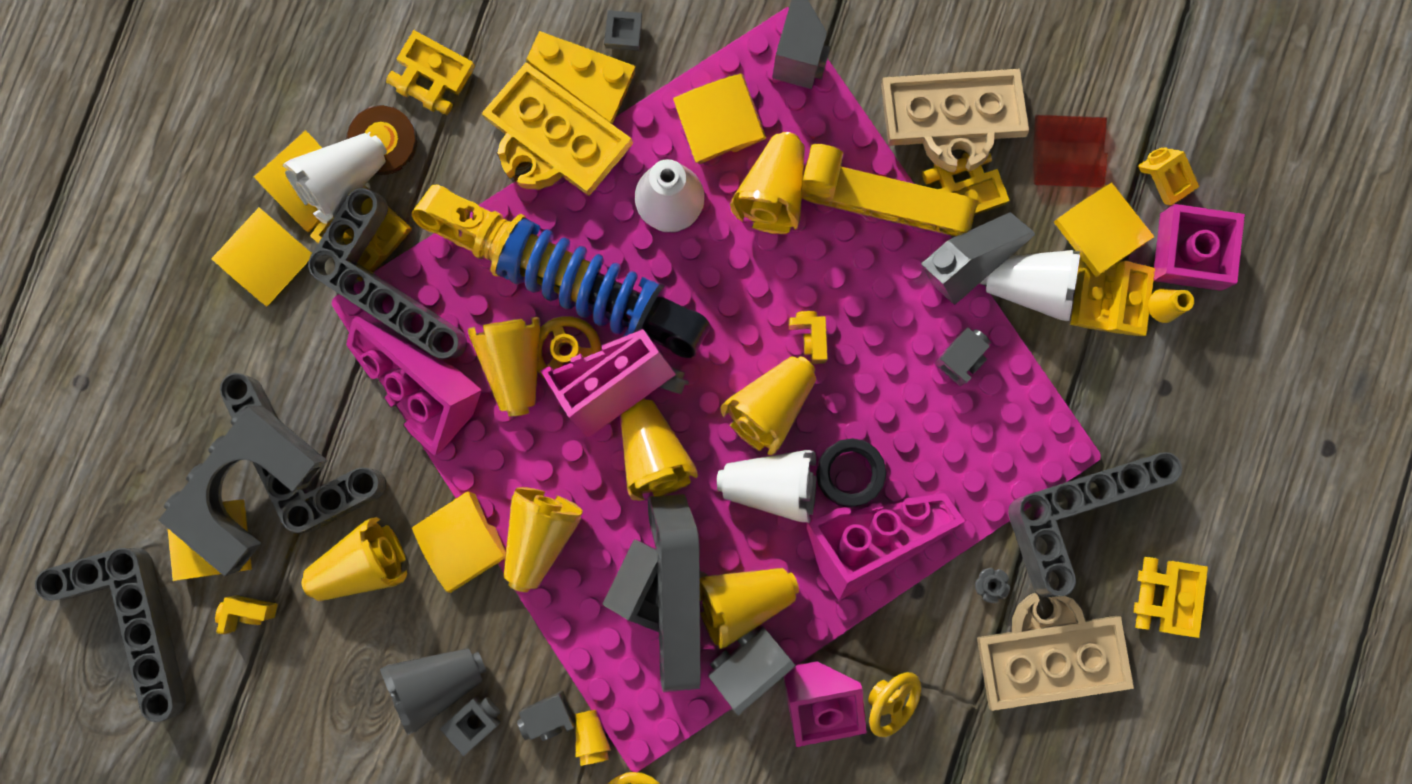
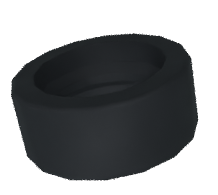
(877, 466)

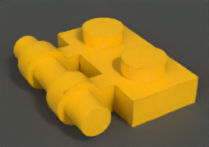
(434, 62)
(983, 187)
(1182, 597)

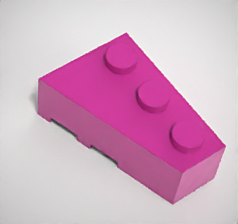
(608, 382)

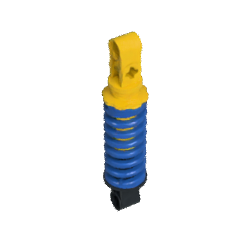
(548, 267)

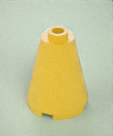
(773, 186)
(510, 362)
(771, 404)
(653, 453)
(536, 535)
(357, 564)
(744, 601)

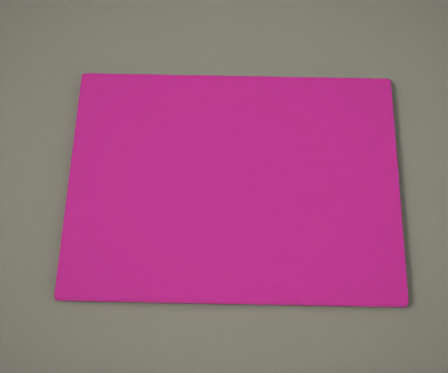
(880, 385)

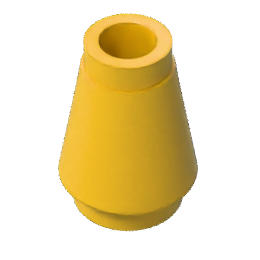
(1169, 304)
(590, 739)

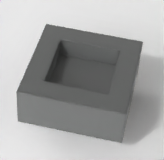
(623, 30)

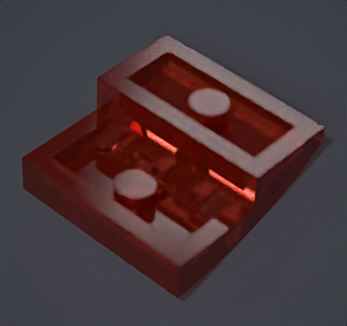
(1069, 151)

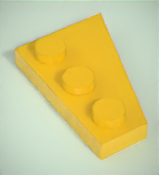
(583, 73)

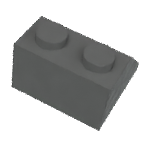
(801, 48)
(636, 587)
(749, 669)

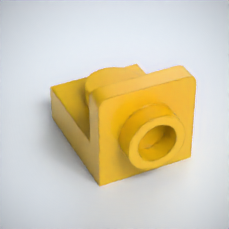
(1170, 174)
(815, 342)
(249, 609)

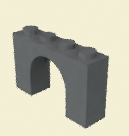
(198, 510)

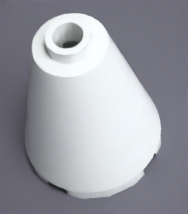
(333, 172)
(669, 196)
(1037, 281)
(772, 484)

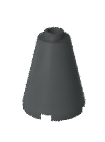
(431, 684)

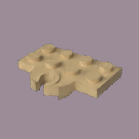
(955, 113)
(1053, 656)

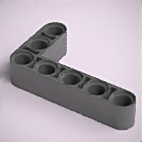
(376, 288)
(1079, 500)
(314, 501)
(678, 591)
(131, 620)

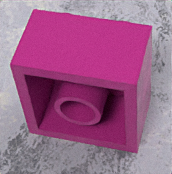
(1198, 247)

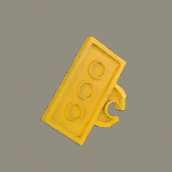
(553, 134)

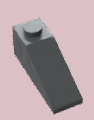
(974, 255)

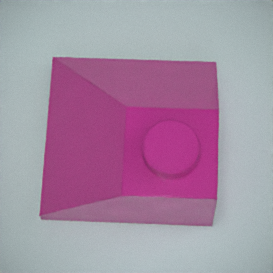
(823, 704)

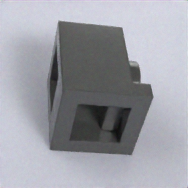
(964, 355)
(546, 717)
(461, 731)

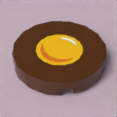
(394, 132)

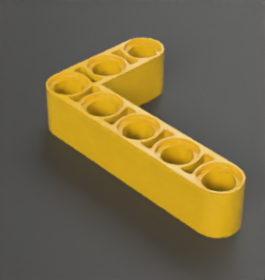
(883, 197)

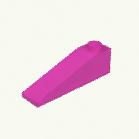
(425, 389)
(871, 541)

